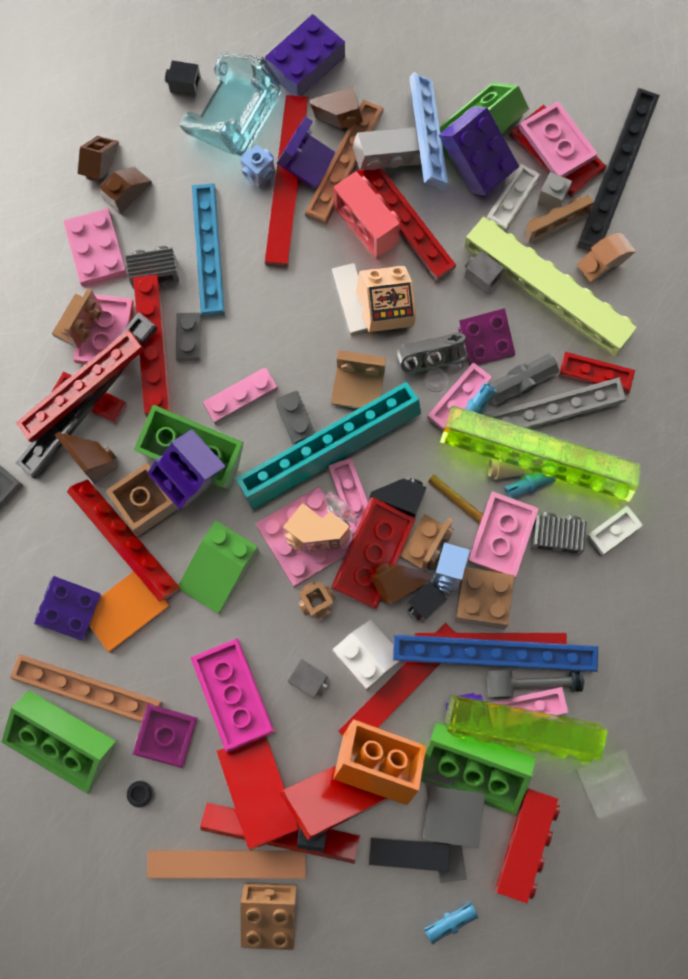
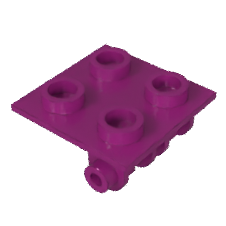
(487, 337)

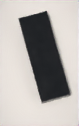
(409, 854)

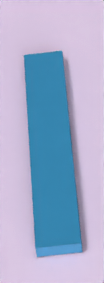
(208, 250)

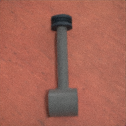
(502, 685)

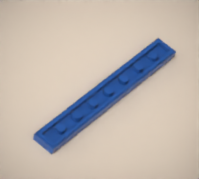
(495, 653)

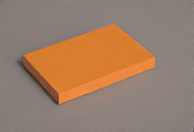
(124, 611)

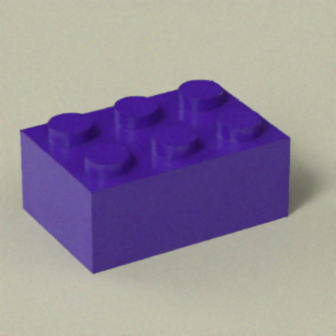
(306, 56)
(479, 150)

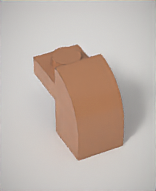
(607, 253)

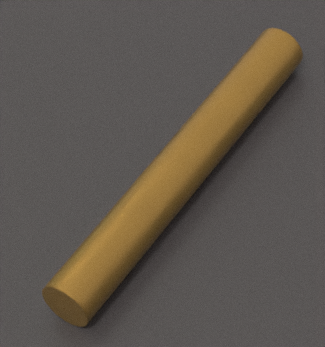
(456, 498)

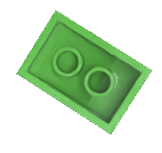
(218, 567)

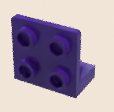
(306, 156)
(67, 608)

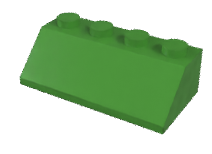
(504, 103)
(164, 427)
(57, 741)
(479, 768)

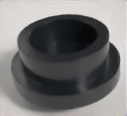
(139, 794)

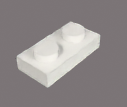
(614, 530)

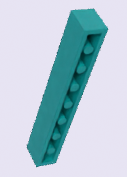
(329, 445)

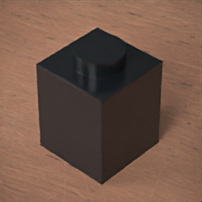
(183, 78)
(425, 602)

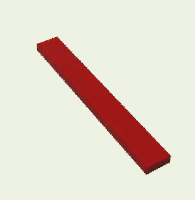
(285, 188)

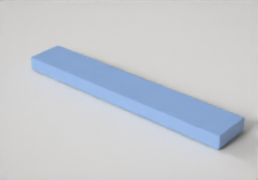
(428, 131)

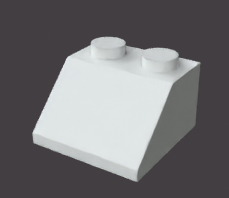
(366, 654)

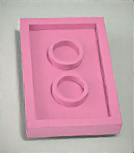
(558, 140)
(94, 247)
(113, 320)
(503, 534)

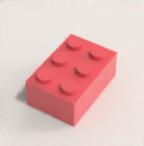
(366, 214)

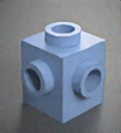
(257, 165)

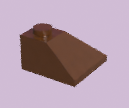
(89, 455)

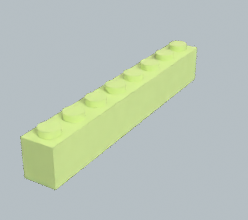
(551, 287)

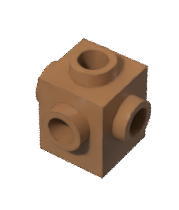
(316, 591)

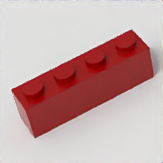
(526, 845)

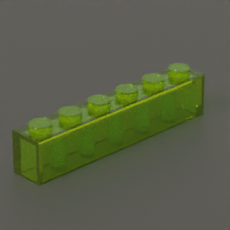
(525, 728)

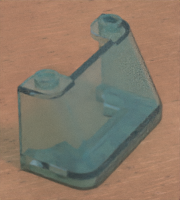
(238, 104)

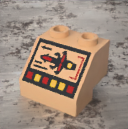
(386, 298)
(313, 534)

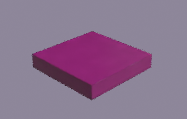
(164, 735)

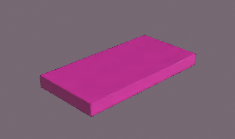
(232, 695)

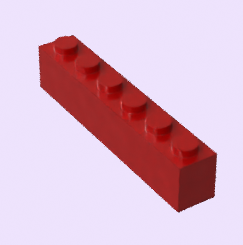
(154, 357)

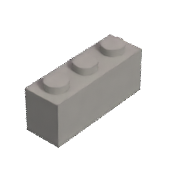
(387, 148)

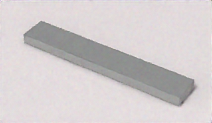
(564, 405)

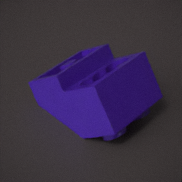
(186, 469)

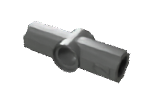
(524, 378)

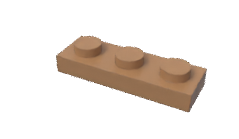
(558, 217)

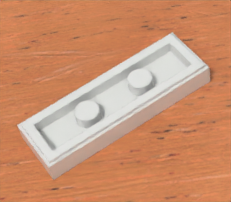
(514, 196)
(346, 284)

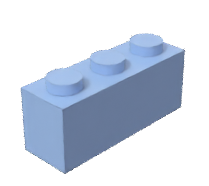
(450, 568)

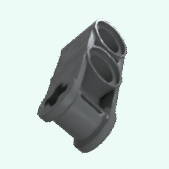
(445, 354)

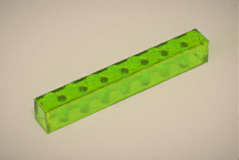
(541, 453)

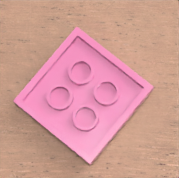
(298, 564)

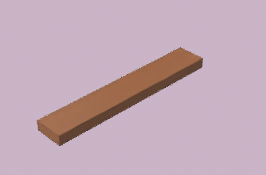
(342, 164)
(81, 688)
(225, 864)

